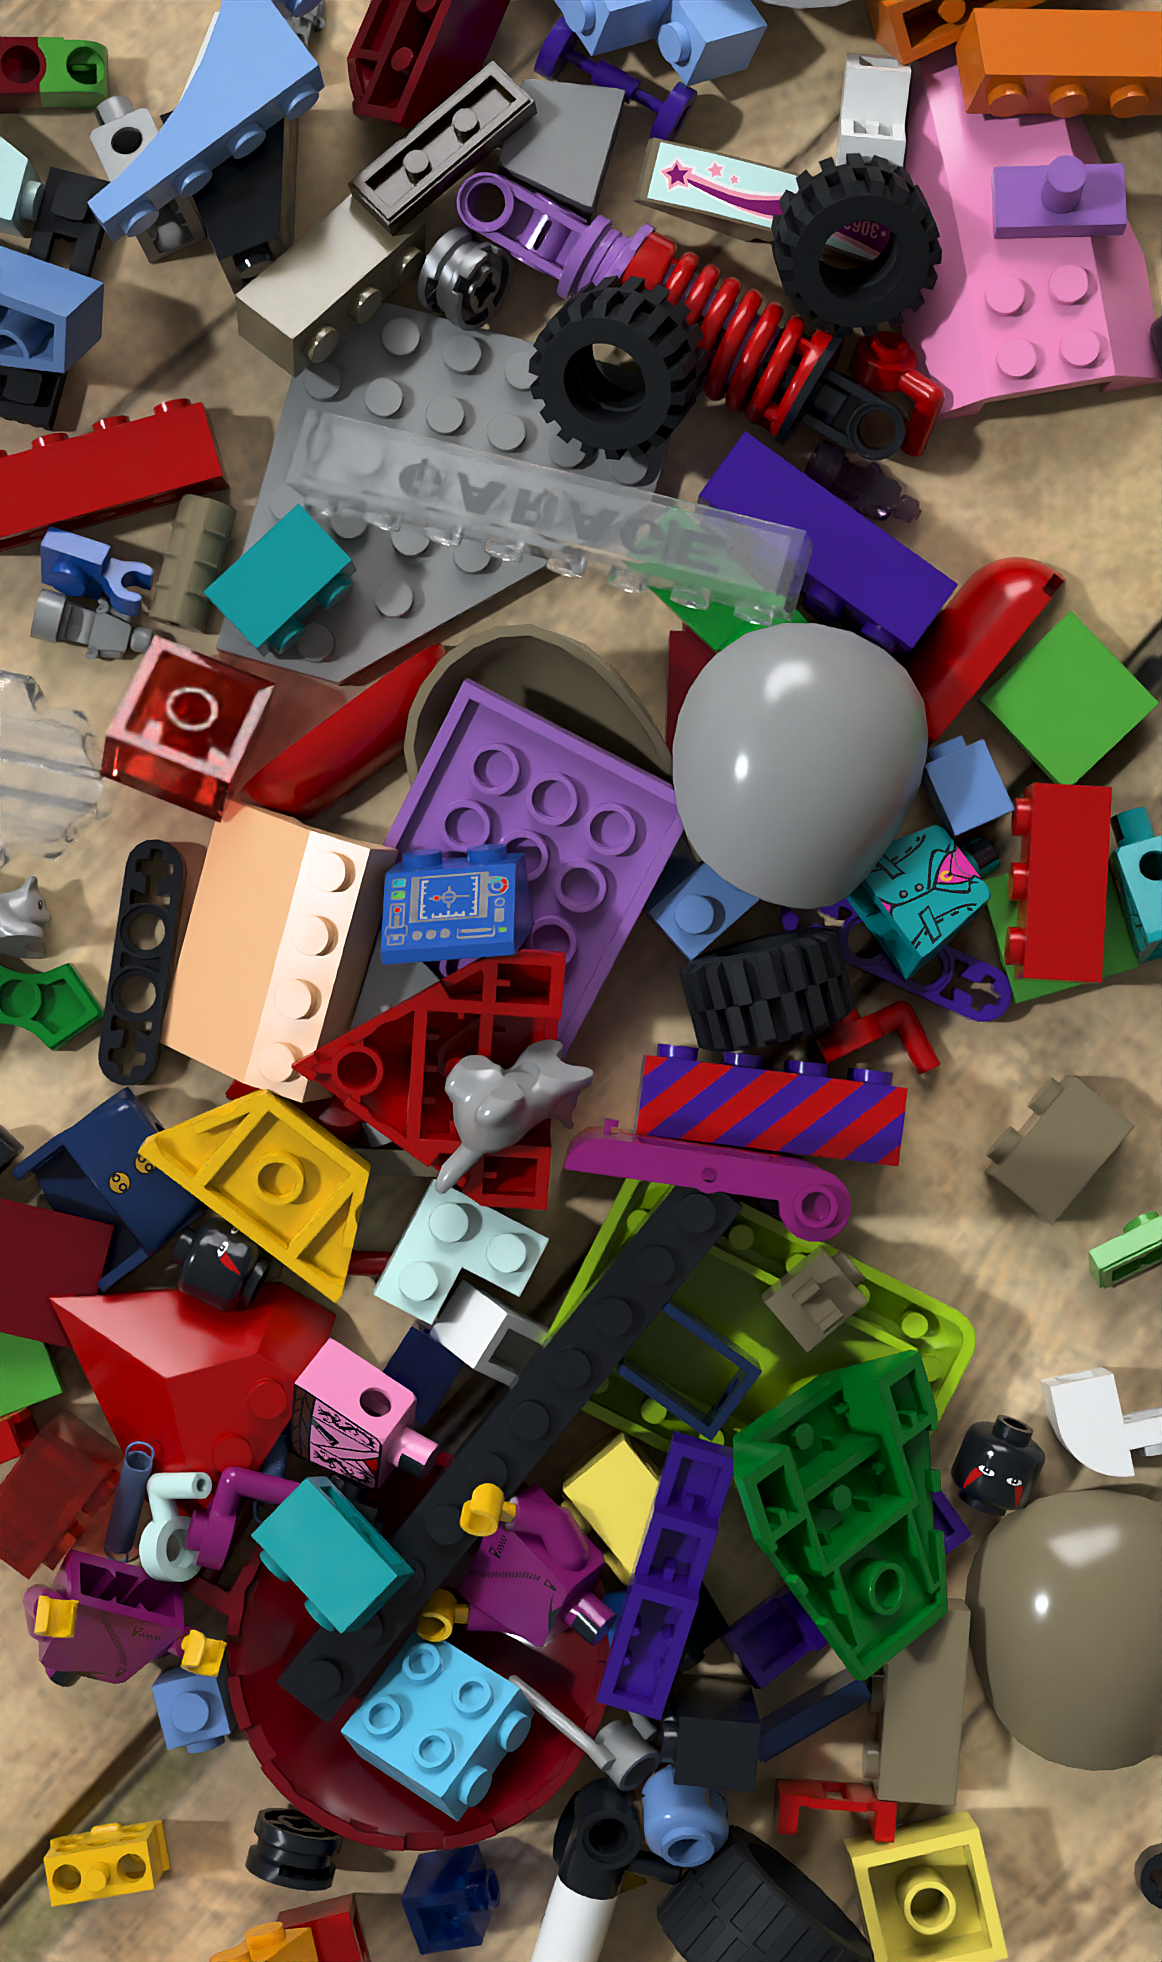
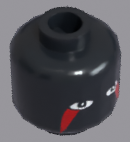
(220, 1265)
(997, 1465)

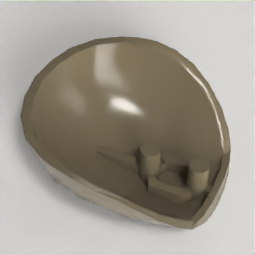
(549, 677)
(1073, 1626)

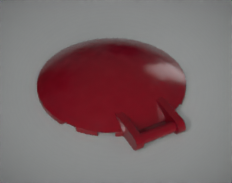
(314, 1760)

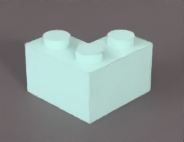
(454, 1234)

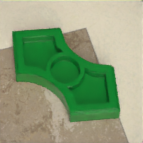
(49, 1003)

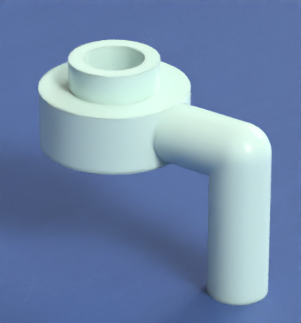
(165, 1536)

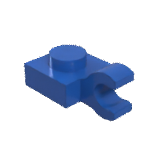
(86, 569)

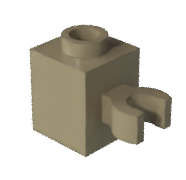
(816, 1296)

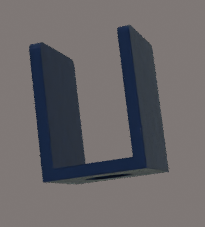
(708, 1423)

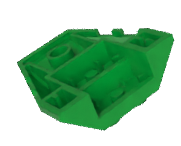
(845, 1505)

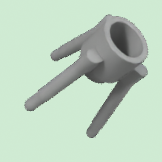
(617, 1749)

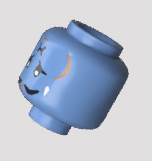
(682, 1820)

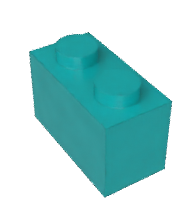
(283, 582)
(331, 1556)

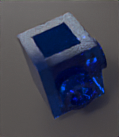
(450, 1899)

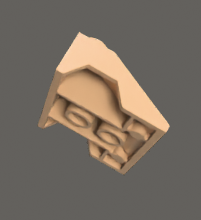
(274, 947)

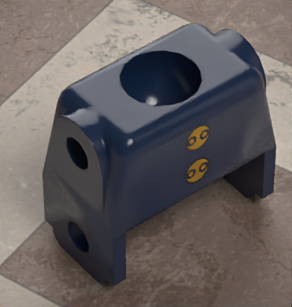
(102, 1178)

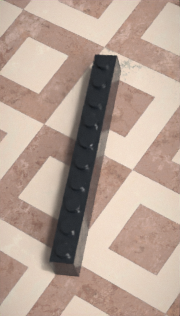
(519, 1430)

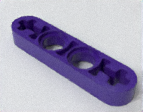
(885, 970)

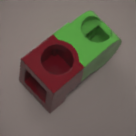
(52, 73)

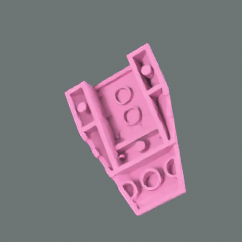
(1014, 310)

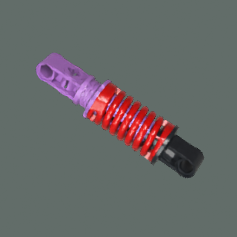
(751, 360)

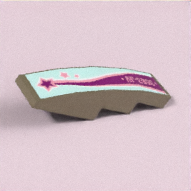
(737, 197)

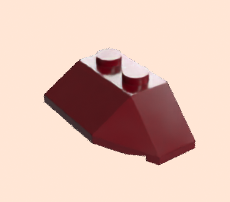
(418, 55)

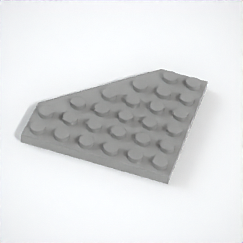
(443, 385)

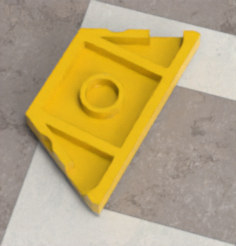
(273, 1180)

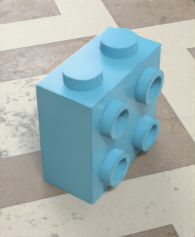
(439, 1724)

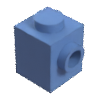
(964, 786)
(193, 1708)

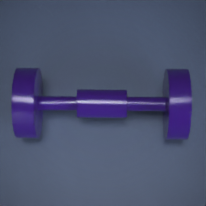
(559, 50)

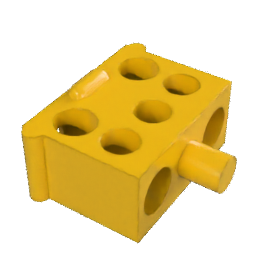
(106, 1862)

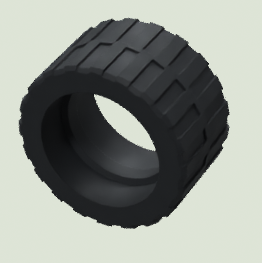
(756, 1909)

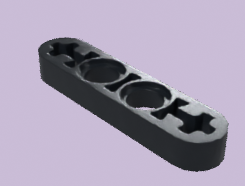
(132, 961)

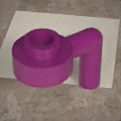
(212, 1530)

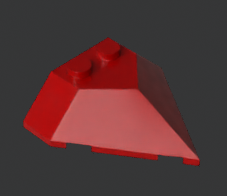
(399, 1063)
(193, 1378)

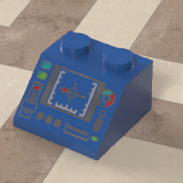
(455, 905)

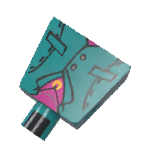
(924, 894)
(1139, 896)

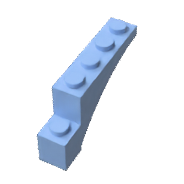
(693, 35)
(244, 85)

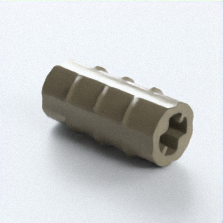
(192, 562)

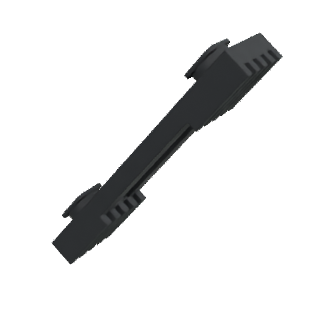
(63, 213)

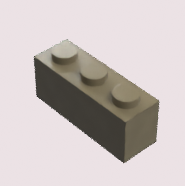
(327, 285)
(920, 1715)

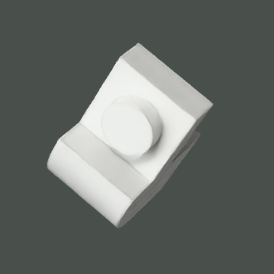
(873, 109)
(1090, 1423)

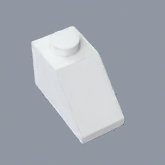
(488, 1333)

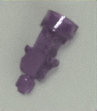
(867, 488)

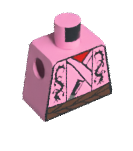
(356, 1420)

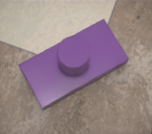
(1059, 199)

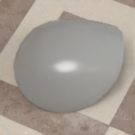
(798, 761)

